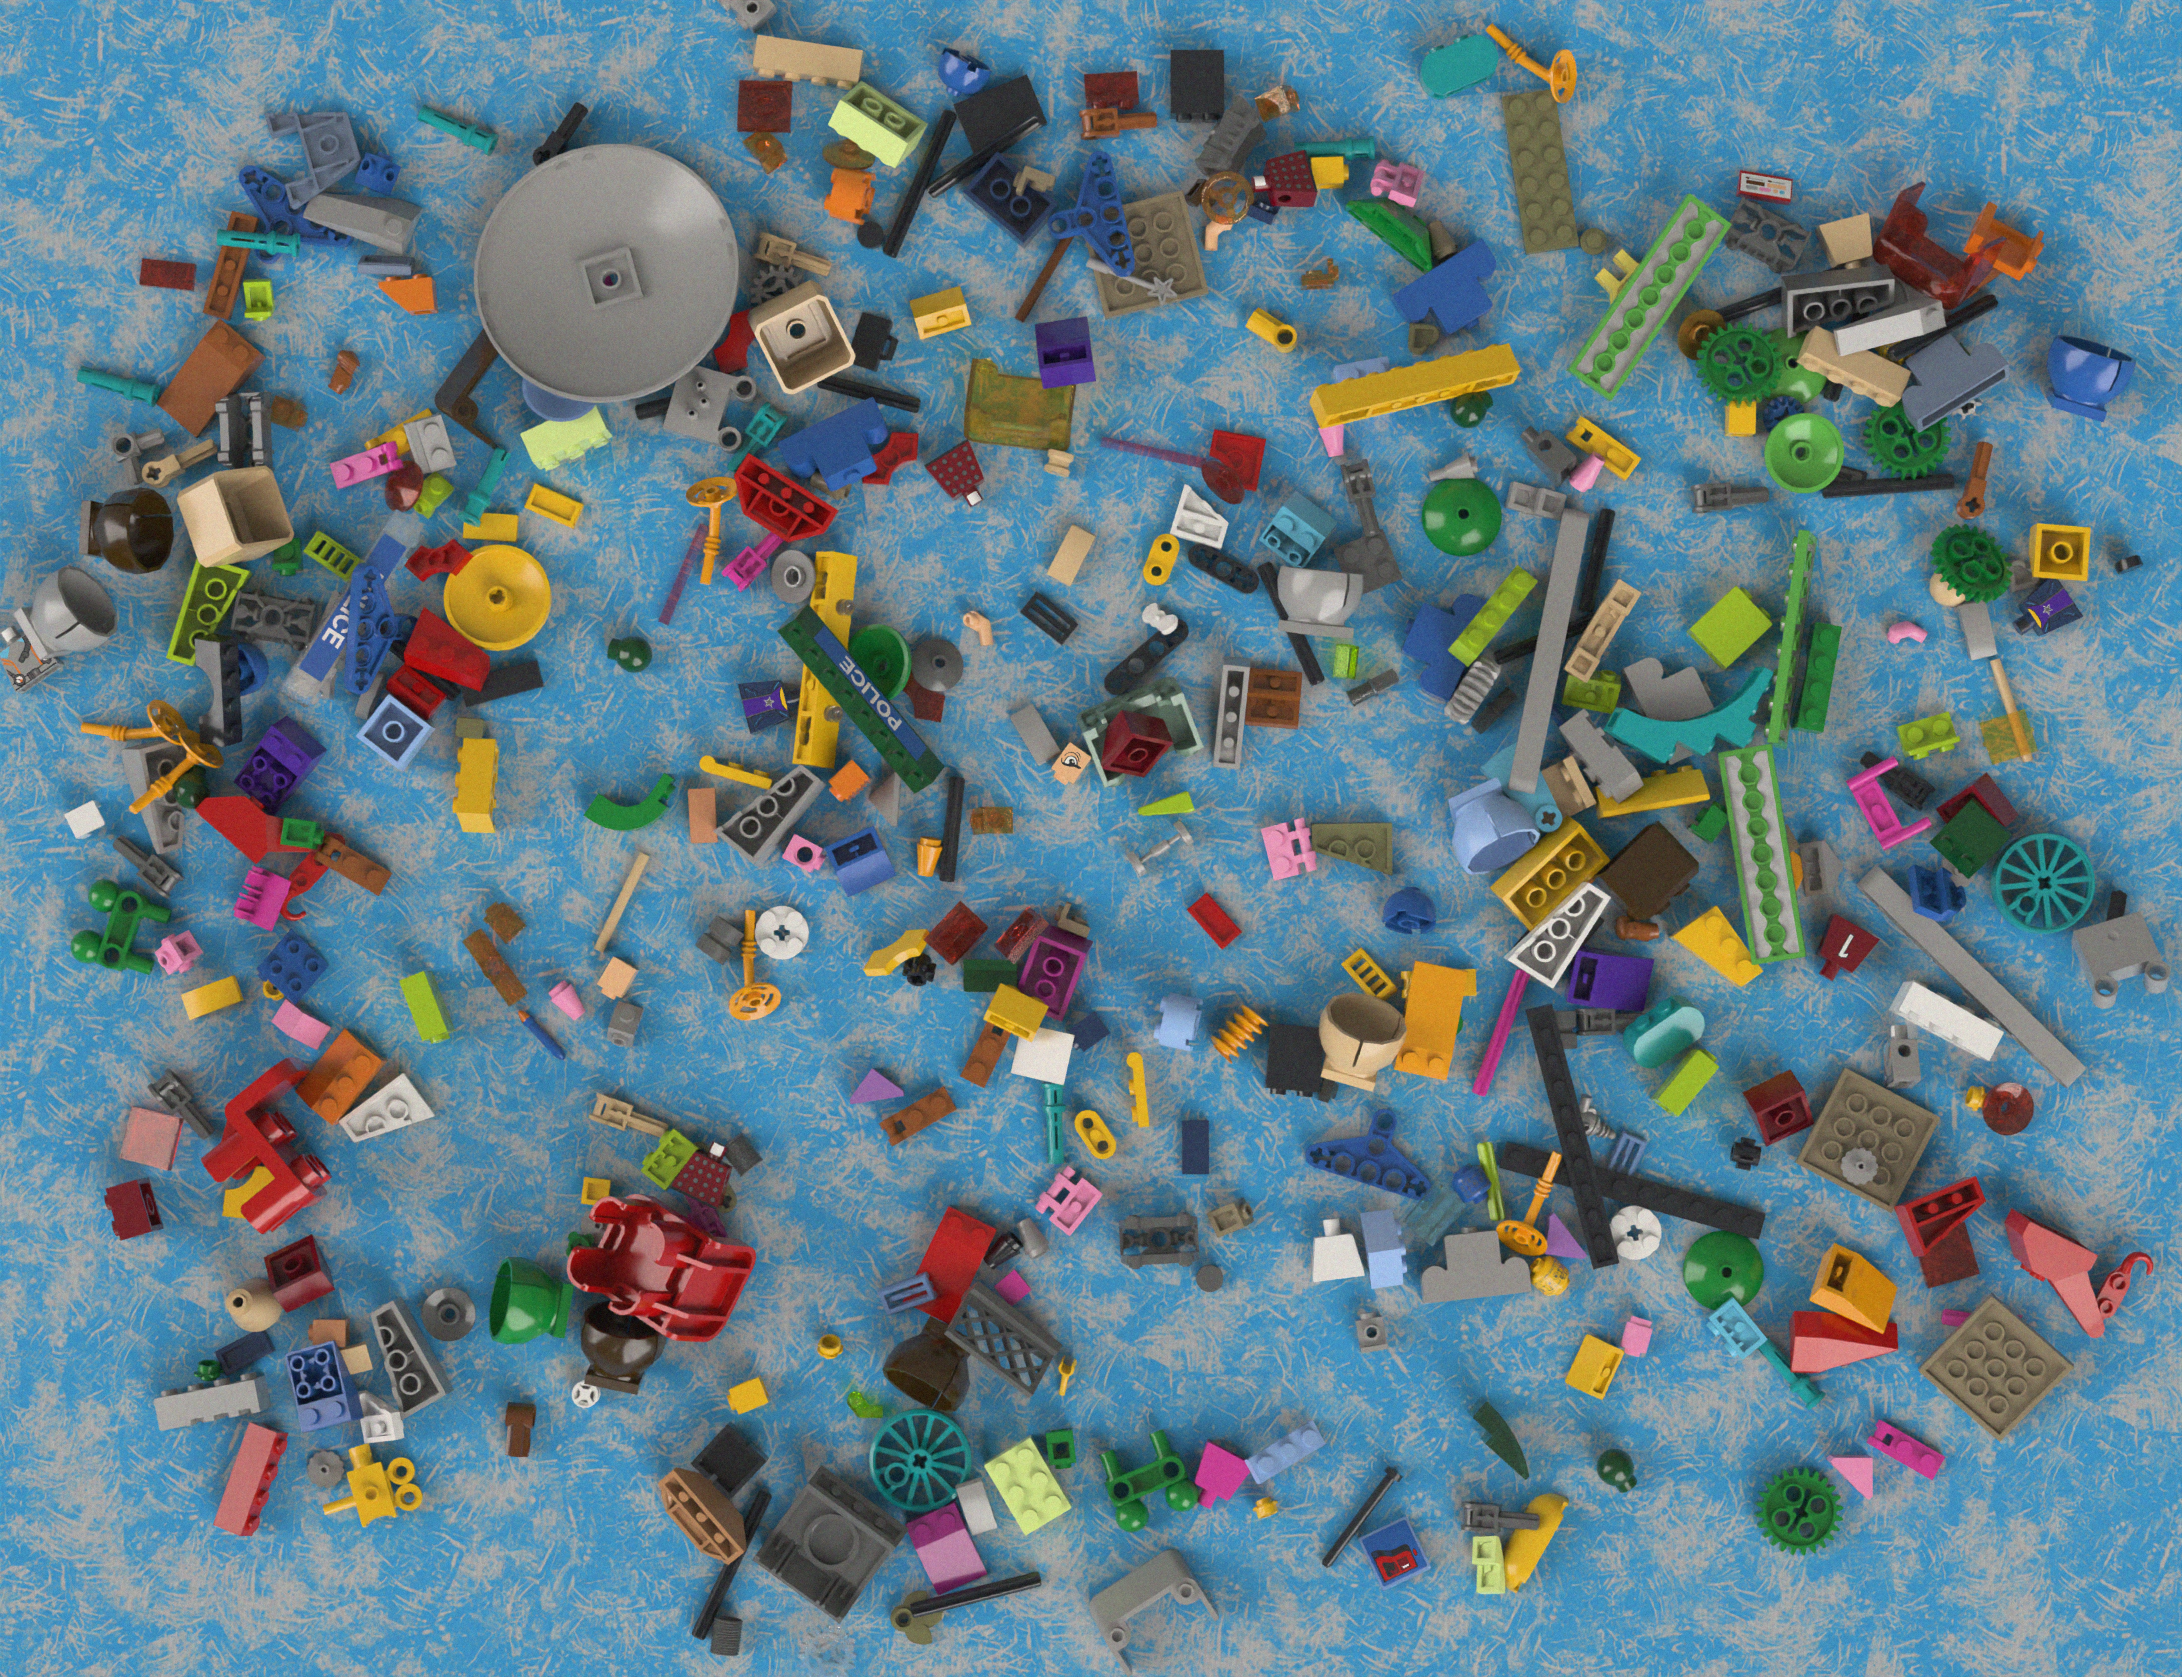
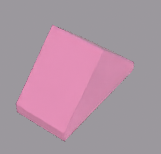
(301, 1024)
(1856, 1470)

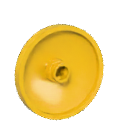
(498, 598)

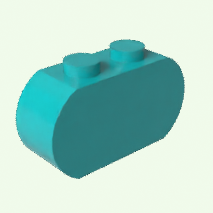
(1458, 66)
(1663, 1031)

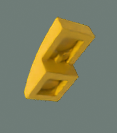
(212, 997)

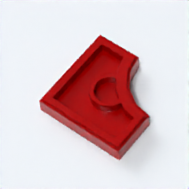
(1240, 453)

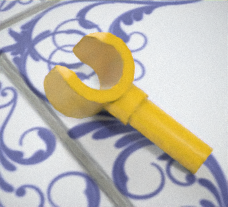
(1066, 1371)

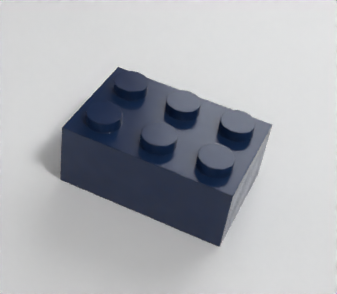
(996, 198)

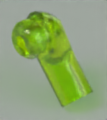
(861, 1407)

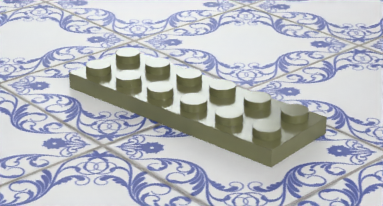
(1539, 172)

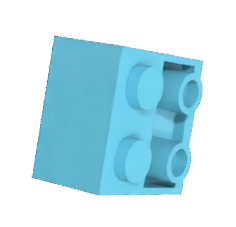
(1298, 530)

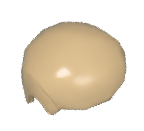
(1940, 593)

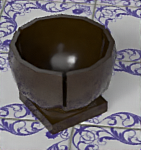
(123, 535)
(617, 1357)
(929, 1366)

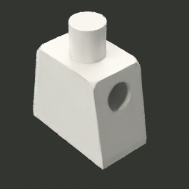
(1335, 1254)

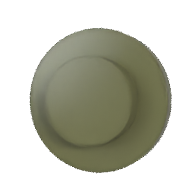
(1593, 241)

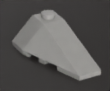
(375, 220)
(163, 815)

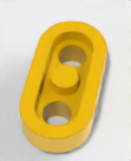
(1161, 559)
(1096, 1133)

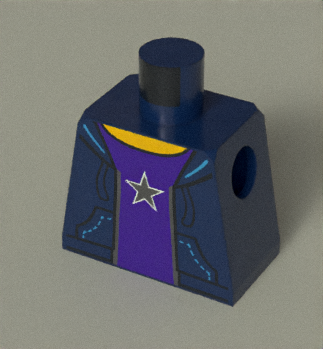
(2046, 609)
(767, 704)

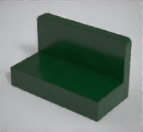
(988, 974)

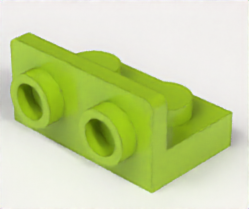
(1597, 694)
(1926, 735)
(669, 1158)

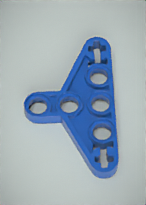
(278, 211)
(1100, 229)
(372, 641)
(1358, 1152)

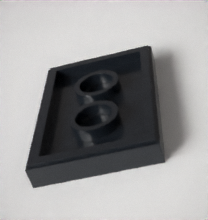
(997, 111)

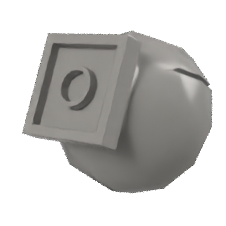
(1318, 600)
(68, 614)

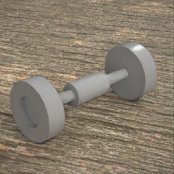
(1160, 848)

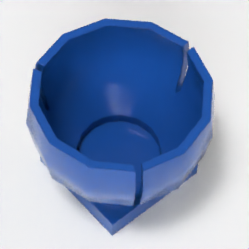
(2085, 376)

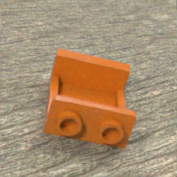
(2018, 251)

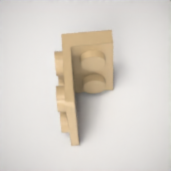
(1567, 789)

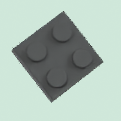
(1372, 559)

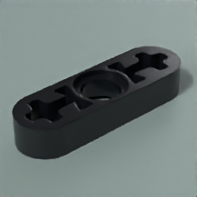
(1222, 558)

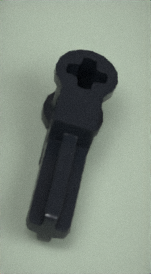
(558, 141)
(1903, 784)

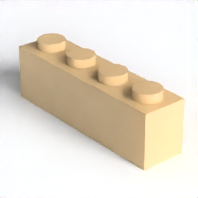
(808, 61)
(1860, 371)

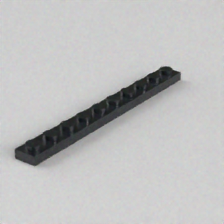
(1572, 1136)
(1643, 1193)

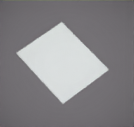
(1044, 1057)

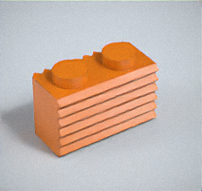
(848, 782)

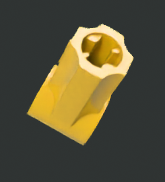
(1270, 329)

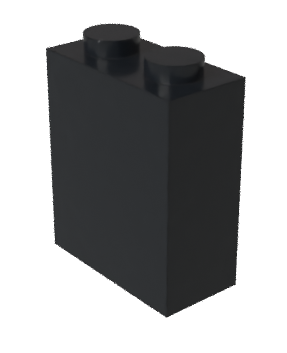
(1196, 85)
(1293, 1060)

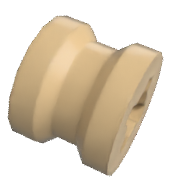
(1058, 463)

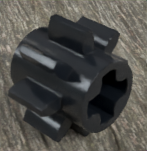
(919, 970)
(1745, 1153)

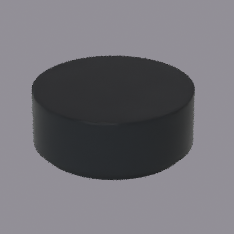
(870, 235)
(2128, 564)

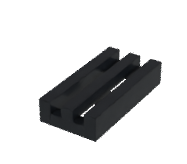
(1066, 632)

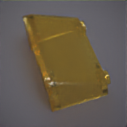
(1017, 410)

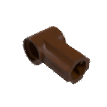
(520, 1421)

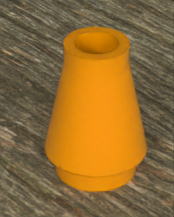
(928, 854)

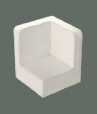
(85, 819)

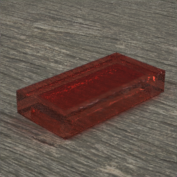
(168, 274)

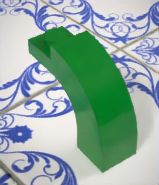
(636, 817)

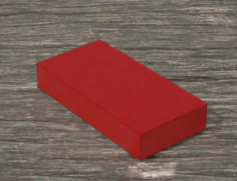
(1214, 921)

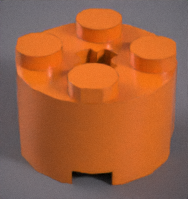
(850, 195)

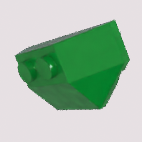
(1395, 228)

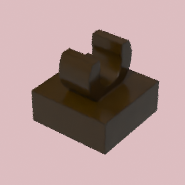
(1193, 196)

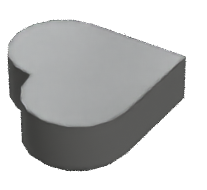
(2021, 577)

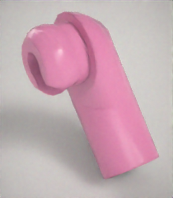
(1906, 629)

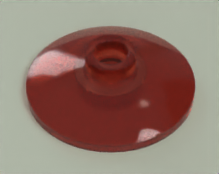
(1223, 482)
(404, 486)
(2018, 1112)

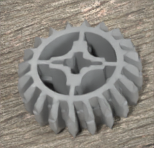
(1472, 689)

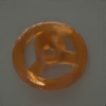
(1207, 192)

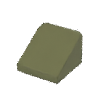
(470, 728)

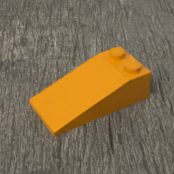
(1431, 1019)

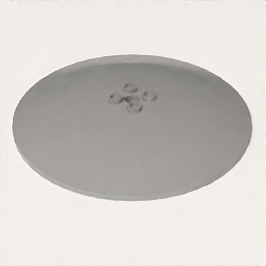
(595, 217)

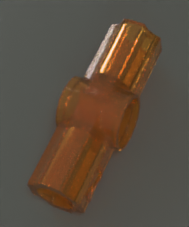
(484, 953)

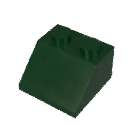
(1970, 838)

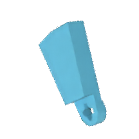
(1535, 804)

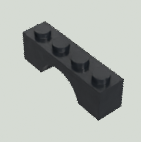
(220, 661)

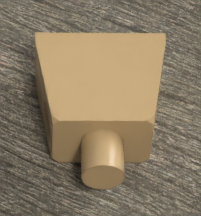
(1846, 241)

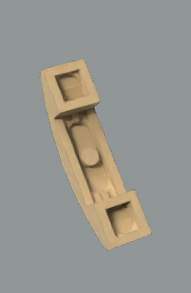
(1601, 630)

